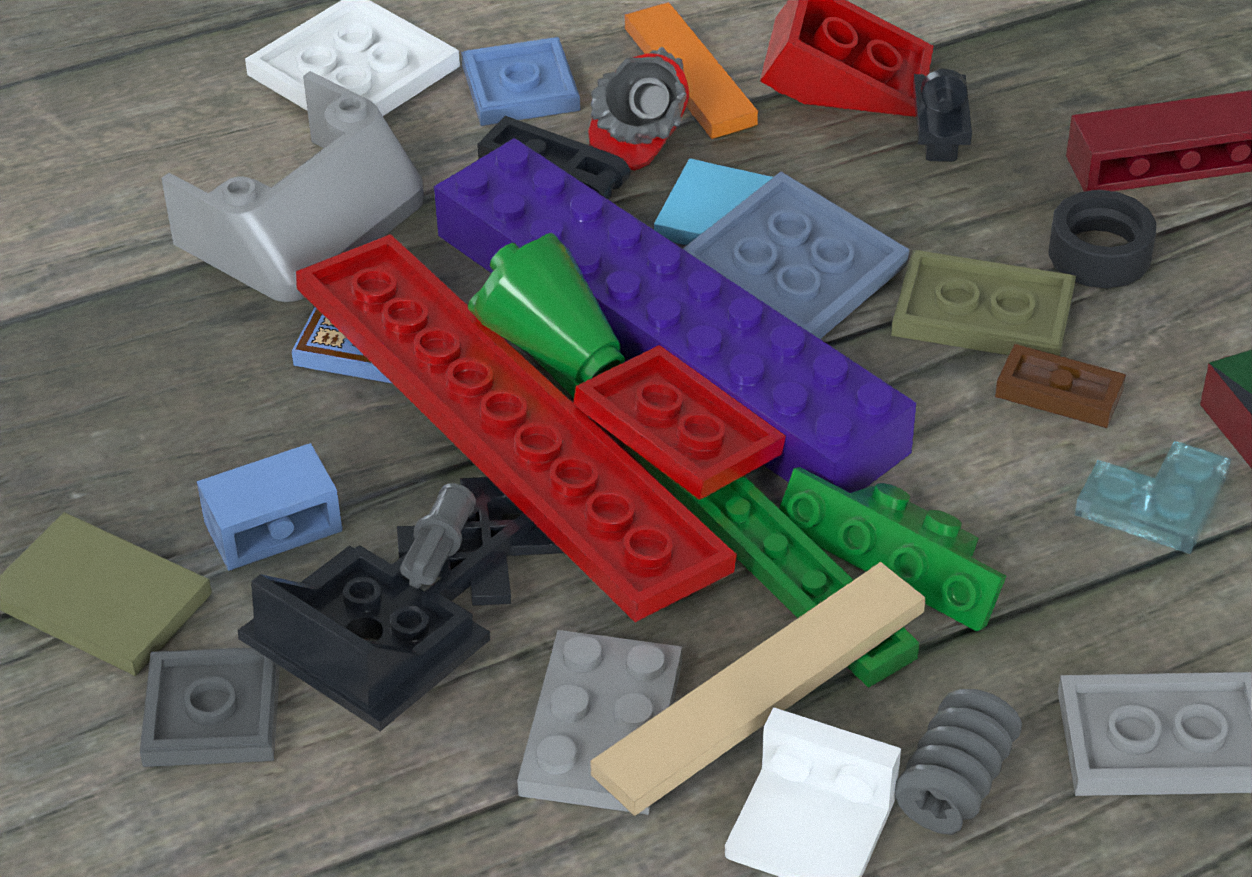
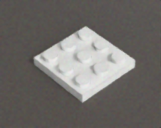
(359, 50)

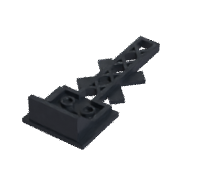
(420, 635)

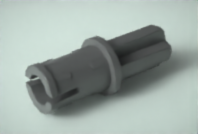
(438, 535)

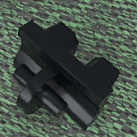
(942, 113)

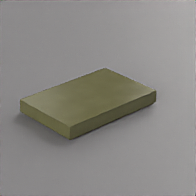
(982, 304)
(100, 593)

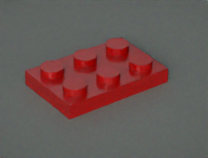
(679, 421)

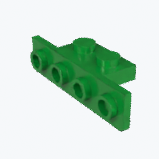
(914, 543)

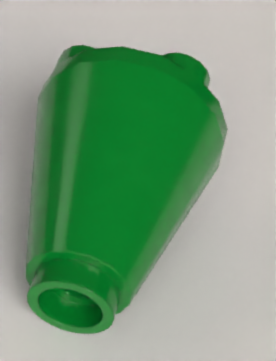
(547, 309)

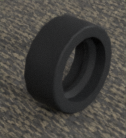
(1100, 264)

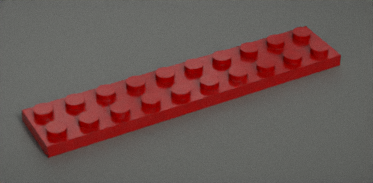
(518, 428)

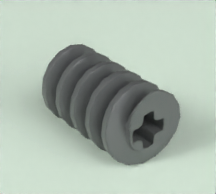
(957, 760)

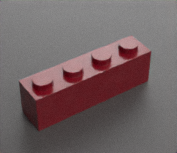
(1162, 142)

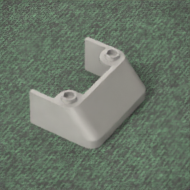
(323, 208)

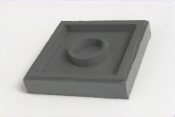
(209, 707)

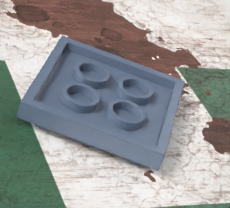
(800, 254)

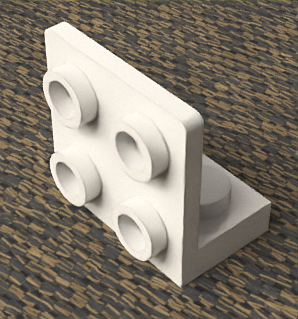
(815, 800)

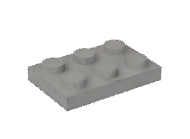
(590, 700)
(1158, 733)

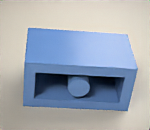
(270, 506)

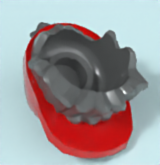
(639, 107)

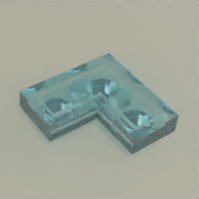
(1159, 508)

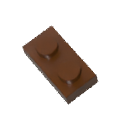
(1060, 385)

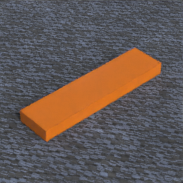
(712, 93)

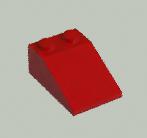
(844, 58)

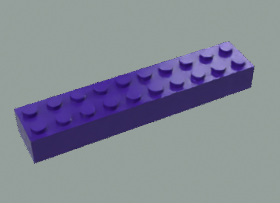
(655, 293)

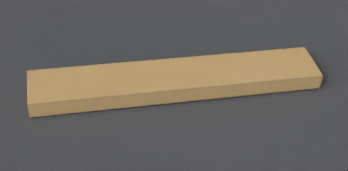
(744, 693)

